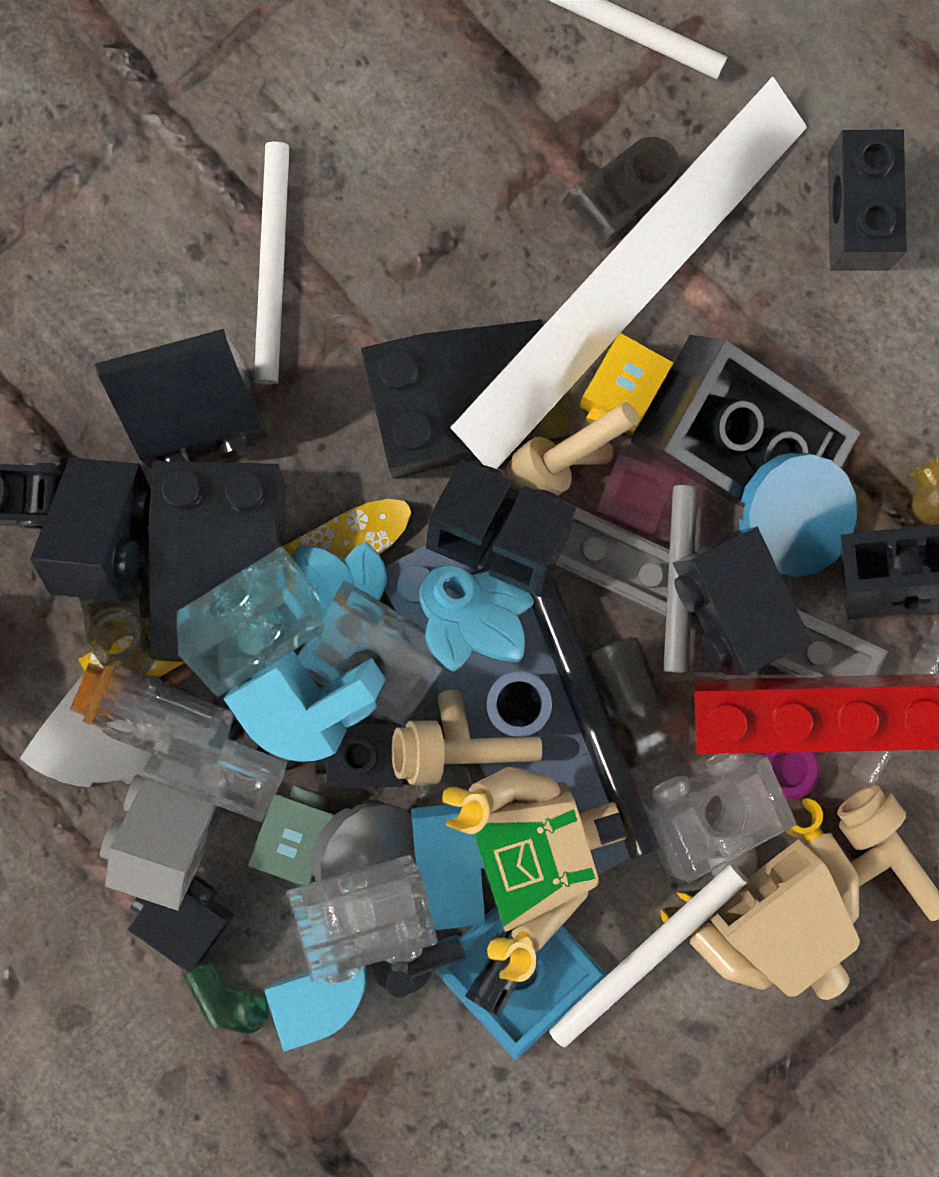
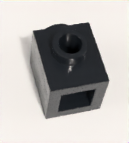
(362, 758)
(182, 934)

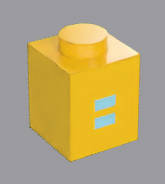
(626, 375)

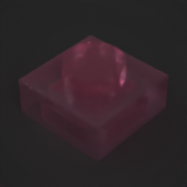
(635, 494)

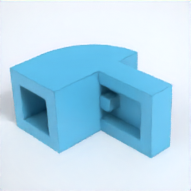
(296, 718)
(314, 1009)

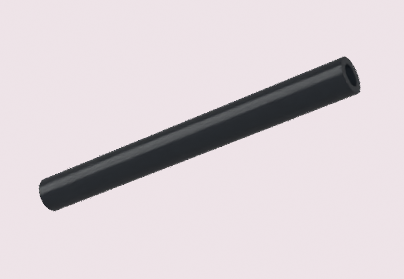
(593, 720)

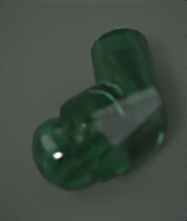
(225, 1007)

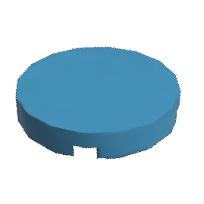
(800, 510)

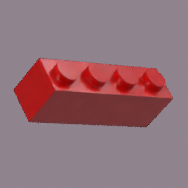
(817, 714)

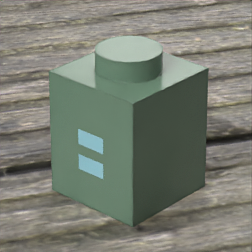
(291, 834)

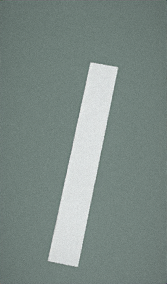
(629, 277)

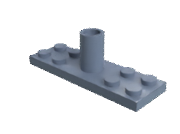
(485, 684)

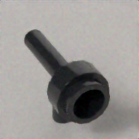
(407, 977)

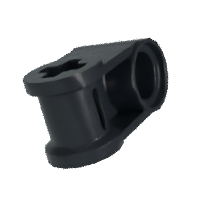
(28, 493)

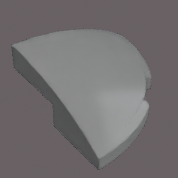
(79, 751)

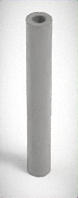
(681, 544)

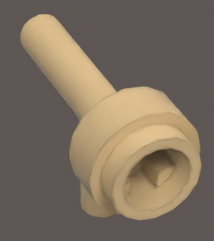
(547, 465)
(422, 752)
(872, 819)

